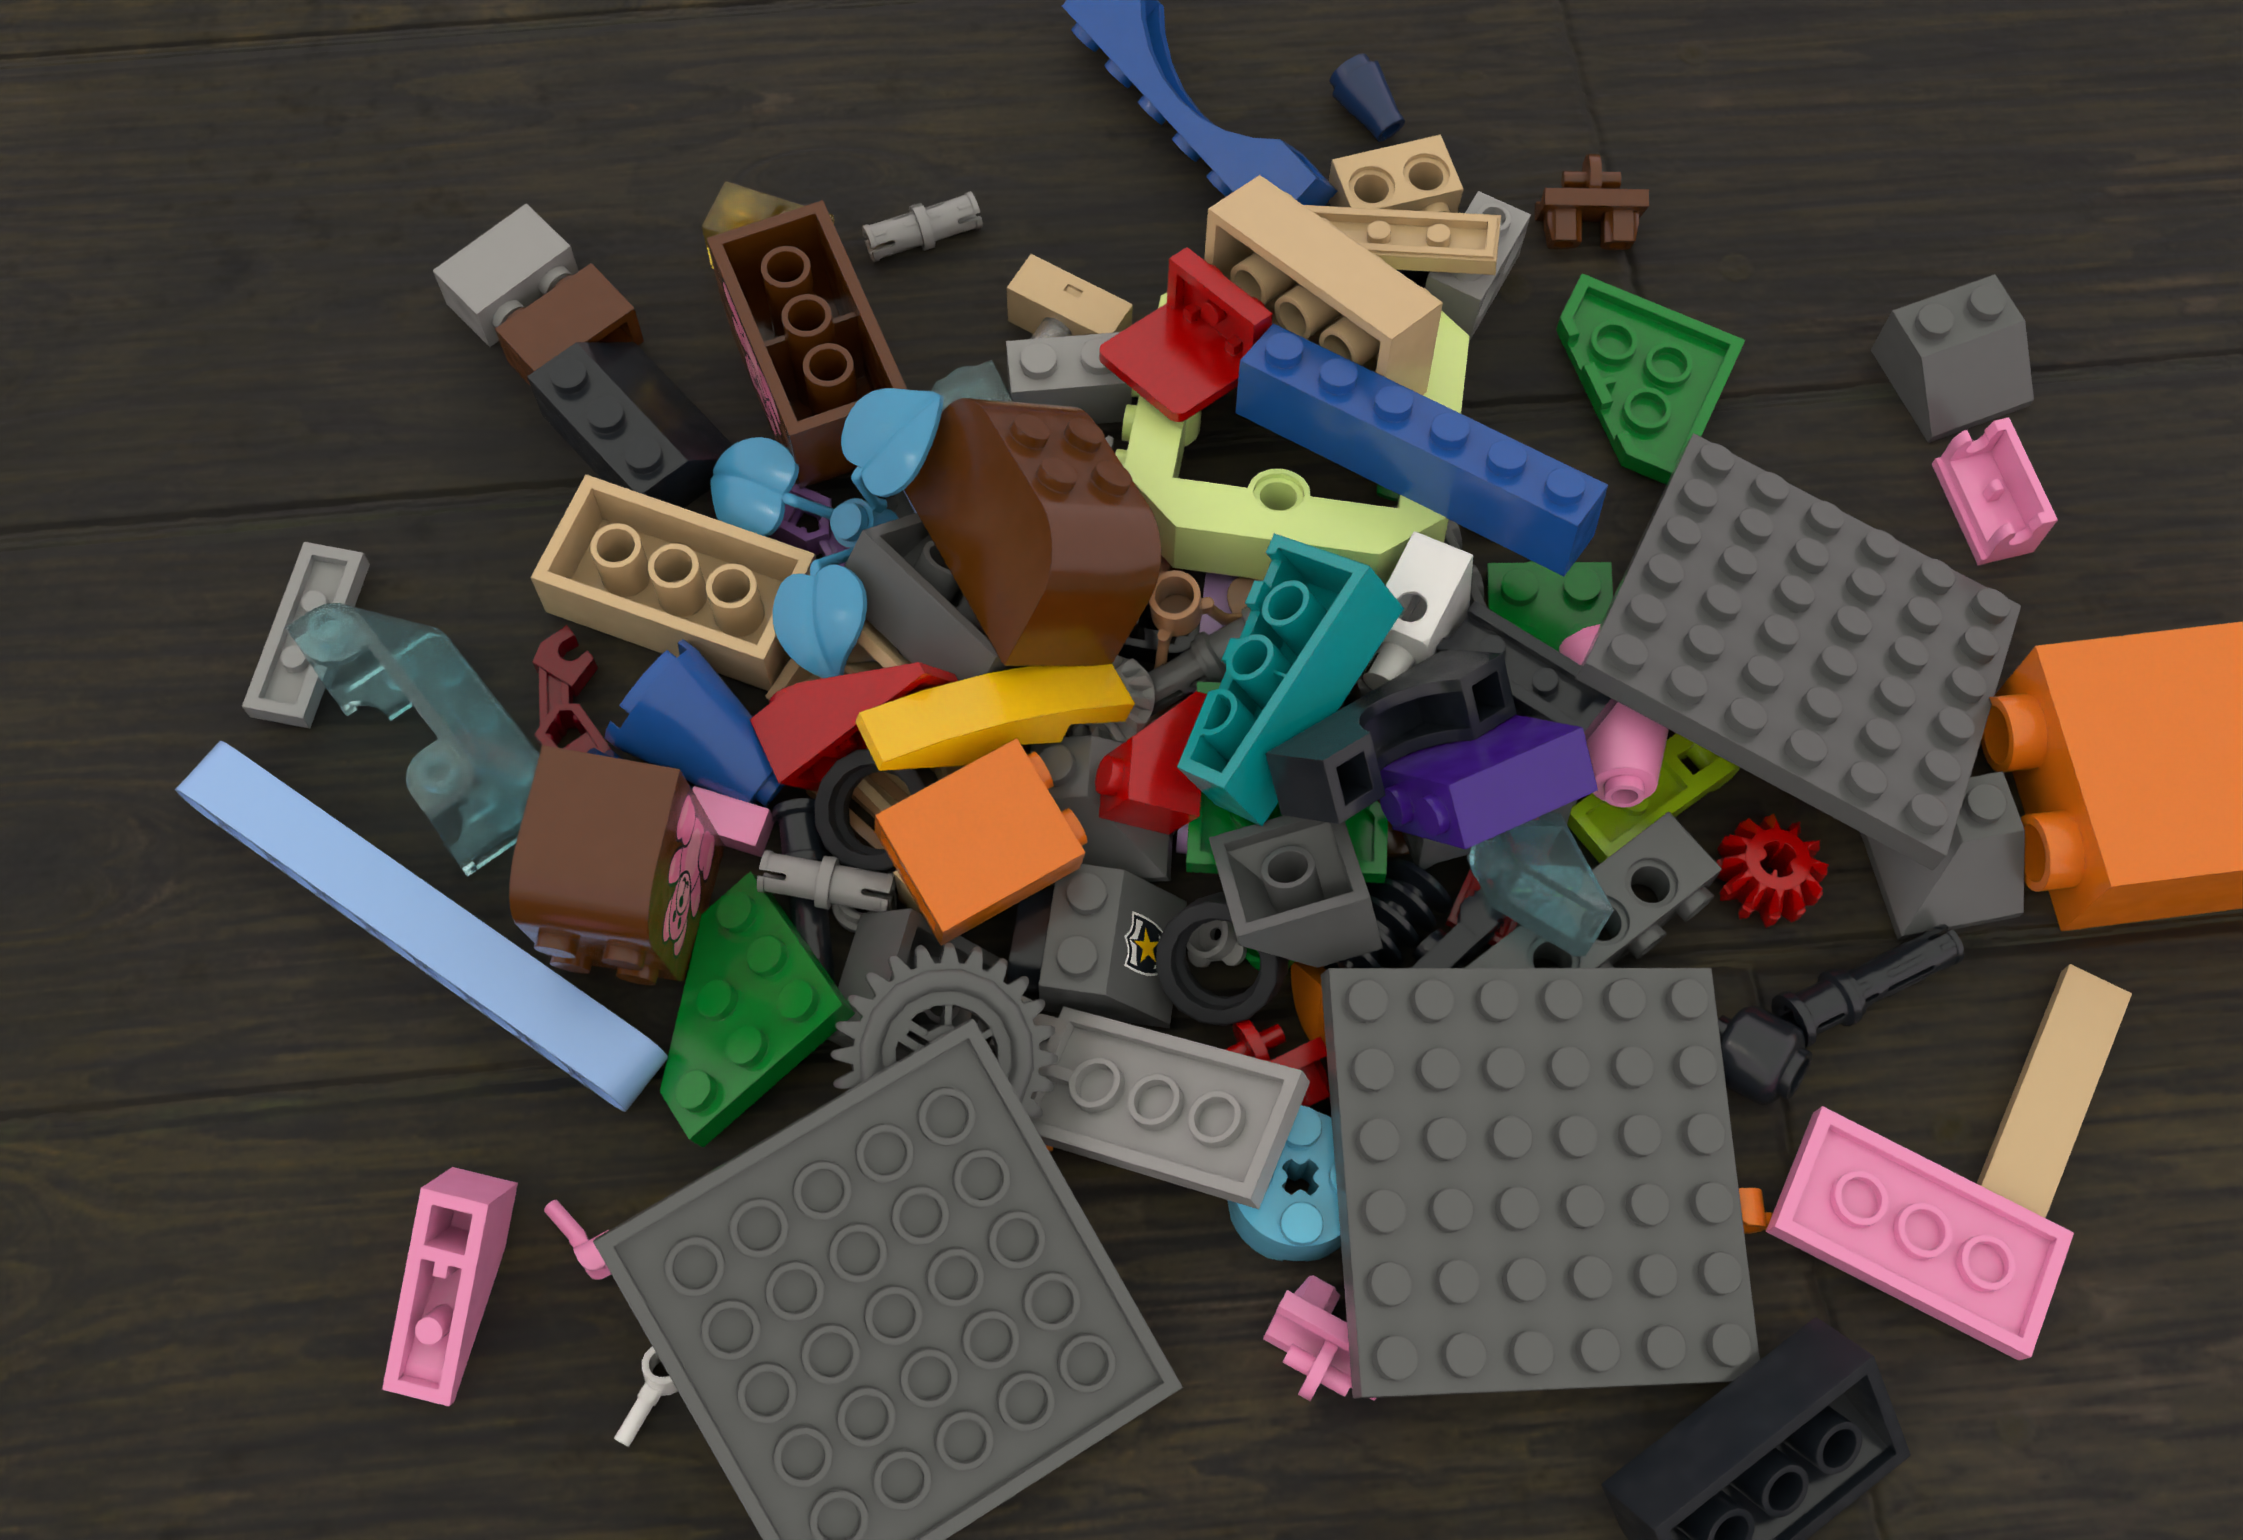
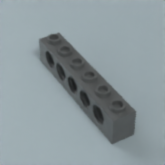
(1659, 858)

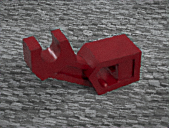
(557, 685)

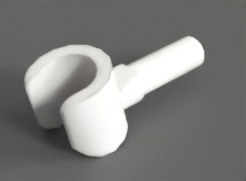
(647, 1398)

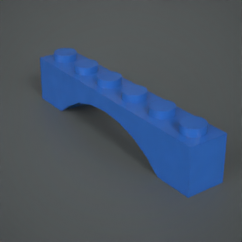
(1139, 55)

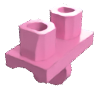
(1313, 1337)

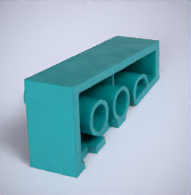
(1294, 665)

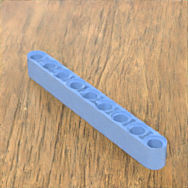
(424, 926)

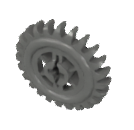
(947, 983)

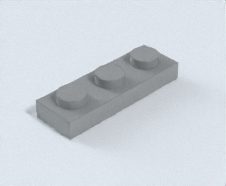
(284, 682)

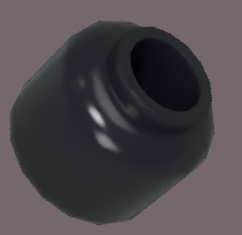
(1762, 1055)

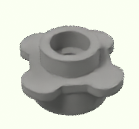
(1205, 949)

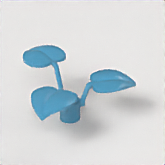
(888, 440)

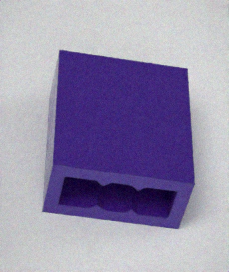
(1488, 784)

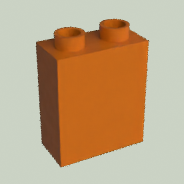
(2128, 772)

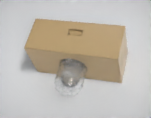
(1061, 304)

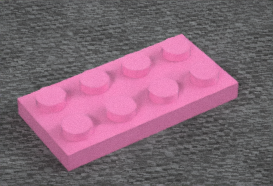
(1921, 1233)

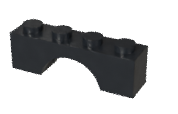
(1338, 761)

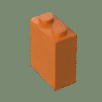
(981, 840)

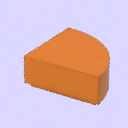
(1308, 999)

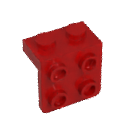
(1192, 344)

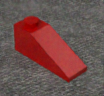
(815, 720)

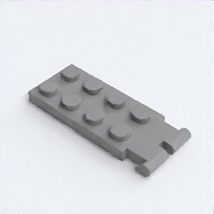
(1166, 1105)

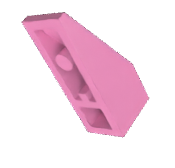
(447, 1282)

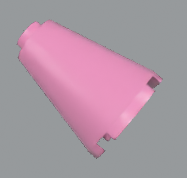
(1625, 746)

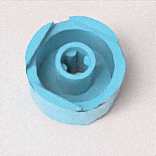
(1301, 1223)

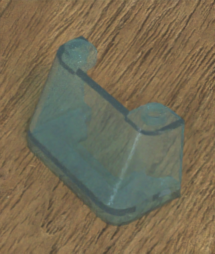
(480, 767)

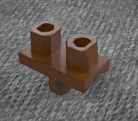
(1591, 197)

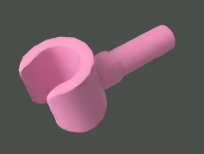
(583, 1247)

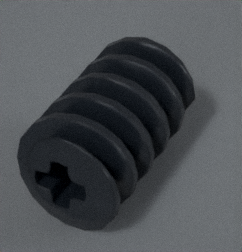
(1398, 905)

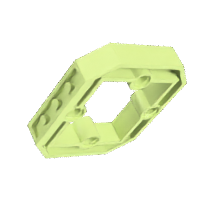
(1231, 526)

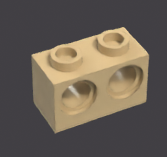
(1398, 177)

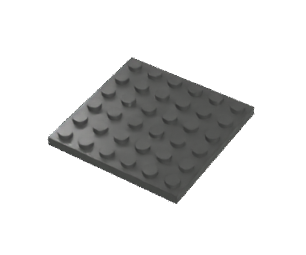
(1806, 649)
(1535, 1180)
(890, 1307)

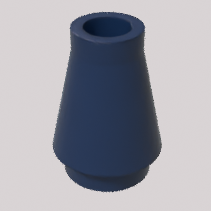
(1366, 95)

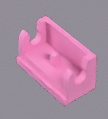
(1995, 493)

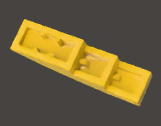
(984, 712)

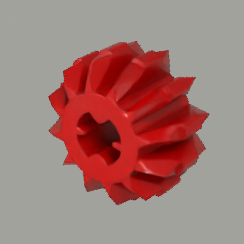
(1786, 855)

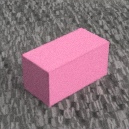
(736, 821)

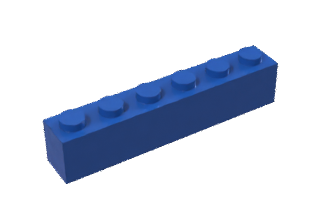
(1420, 449)

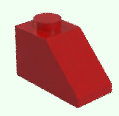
(1142, 778)

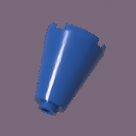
(695, 723)

